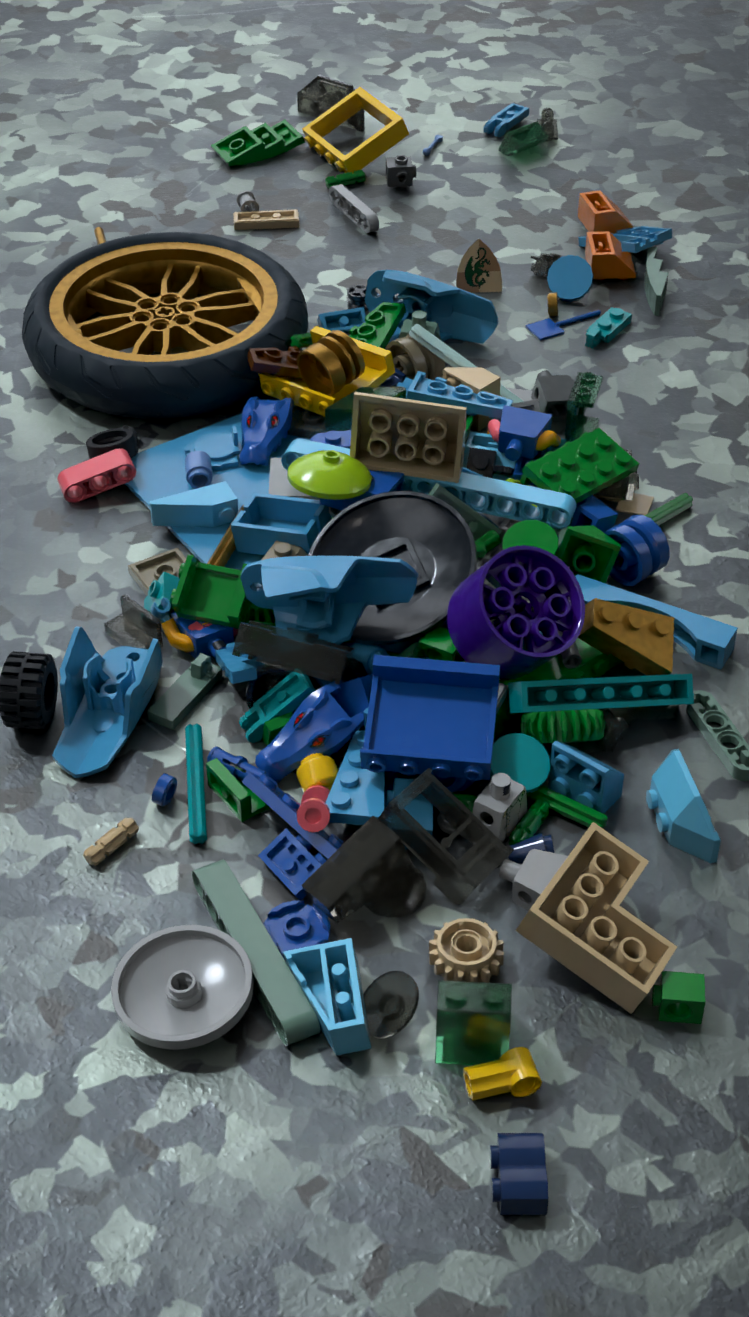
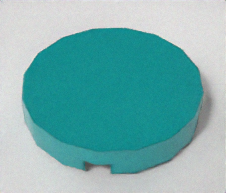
(521, 759)

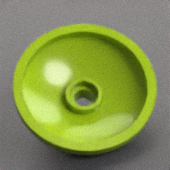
(329, 475)

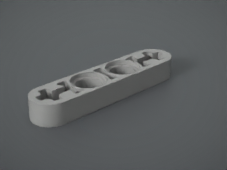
(354, 208)

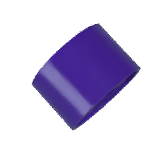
(552, 594)

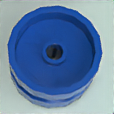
(641, 552)

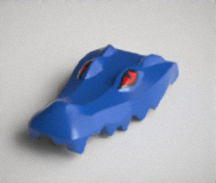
(263, 428)
(315, 727)

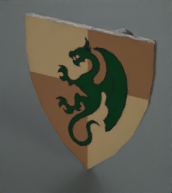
(479, 270)

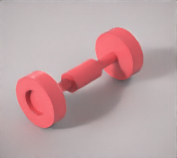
(313, 812)

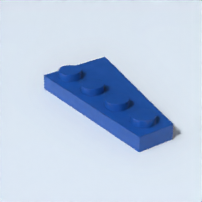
(287, 809)

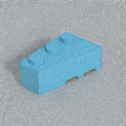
(334, 989)

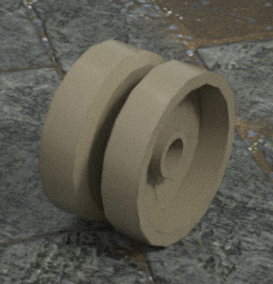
(413, 357)

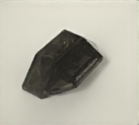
(322, 95)

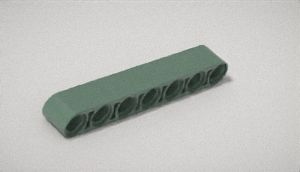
(273, 980)

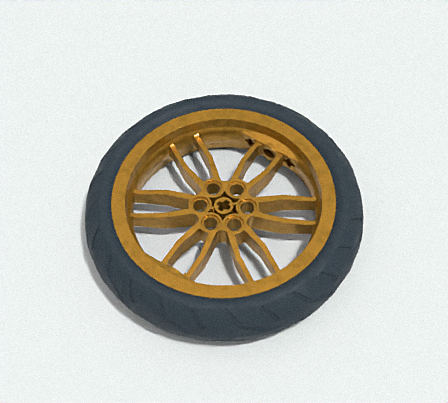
(114, 277)

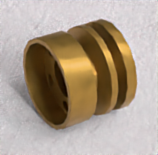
(331, 363)

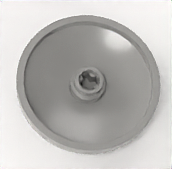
(182, 987)

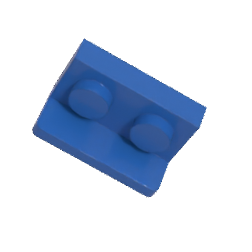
(292, 861)

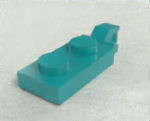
(607, 326)

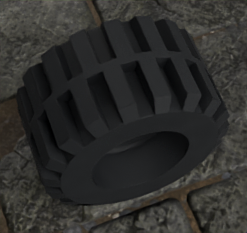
(28, 690)

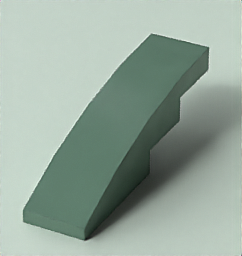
(654, 281)

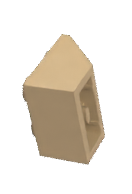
(478, 380)

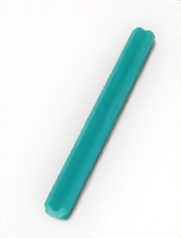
(195, 784)

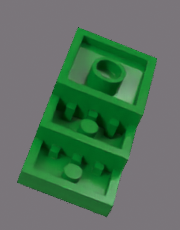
(257, 144)

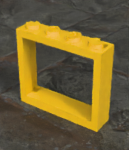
(370, 149)

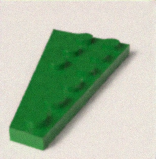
(379, 324)

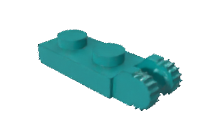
(278, 701)

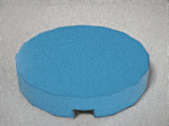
(570, 278)

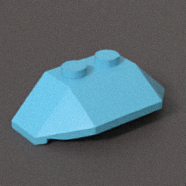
(682, 810)

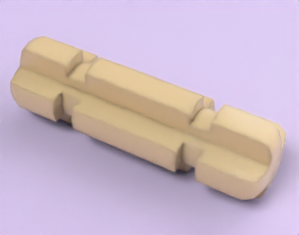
(110, 841)

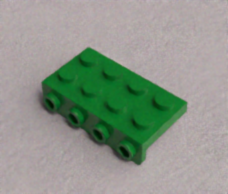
(581, 466)

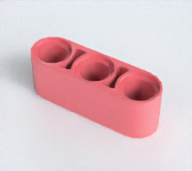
(96, 475)

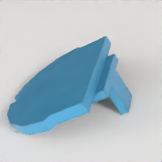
(219, 445)

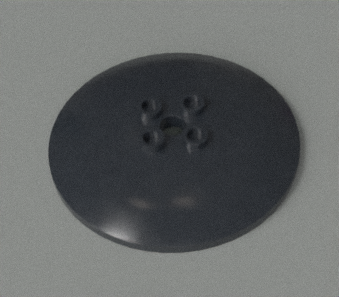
(408, 528)

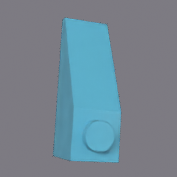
(198, 507)

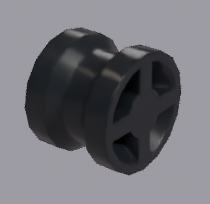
(356, 297)

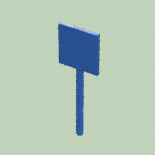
(547, 328)

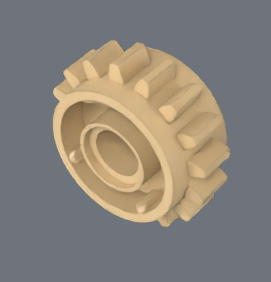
(466, 951)

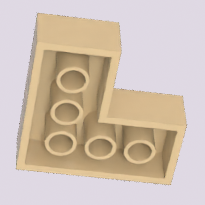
(586, 928)

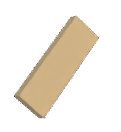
(266, 219)

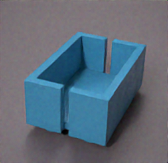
(280, 519)

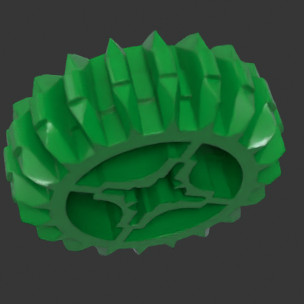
(564, 725)

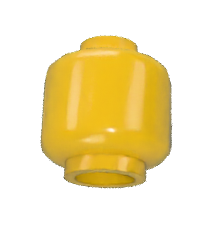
(317, 770)

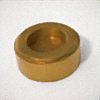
(553, 304)

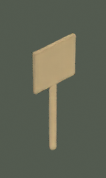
(638, 506)

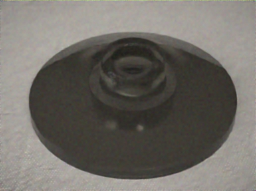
(390, 1003)

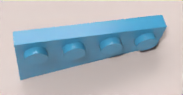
(462, 395)
(356, 791)

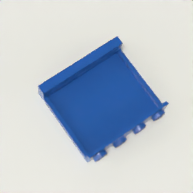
(431, 717)

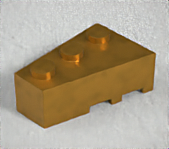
(631, 635)

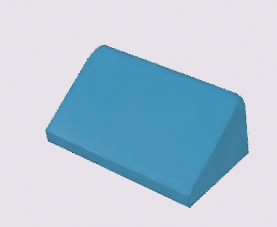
(342, 320)

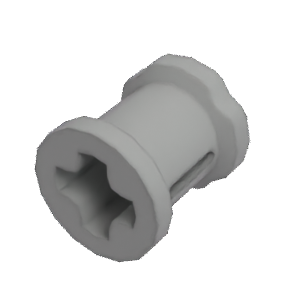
(247, 201)

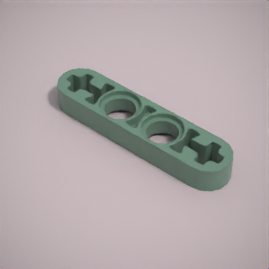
(716, 736)

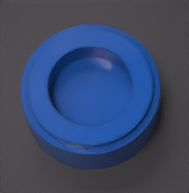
(164, 790)

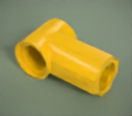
(512, 1073)

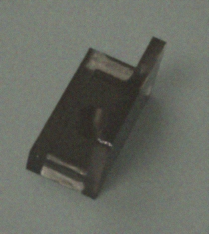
(134, 626)

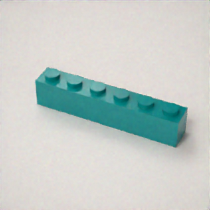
(600, 693)

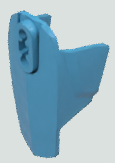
(456, 311)
(326, 591)
(102, 701)

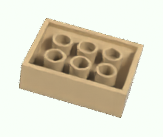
(408, 436)

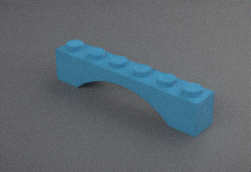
(700, 636)

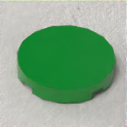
(533, 534)

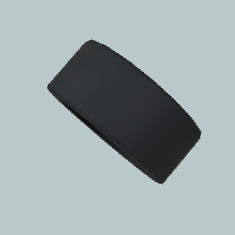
(110, 440)

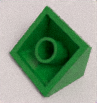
(588, 552)

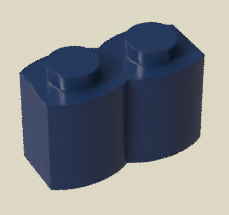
(521, 1174)

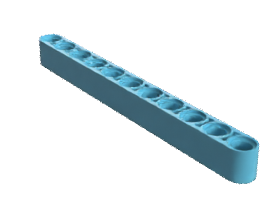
(469, 486)

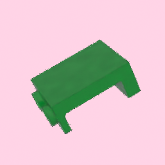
(210, 594)

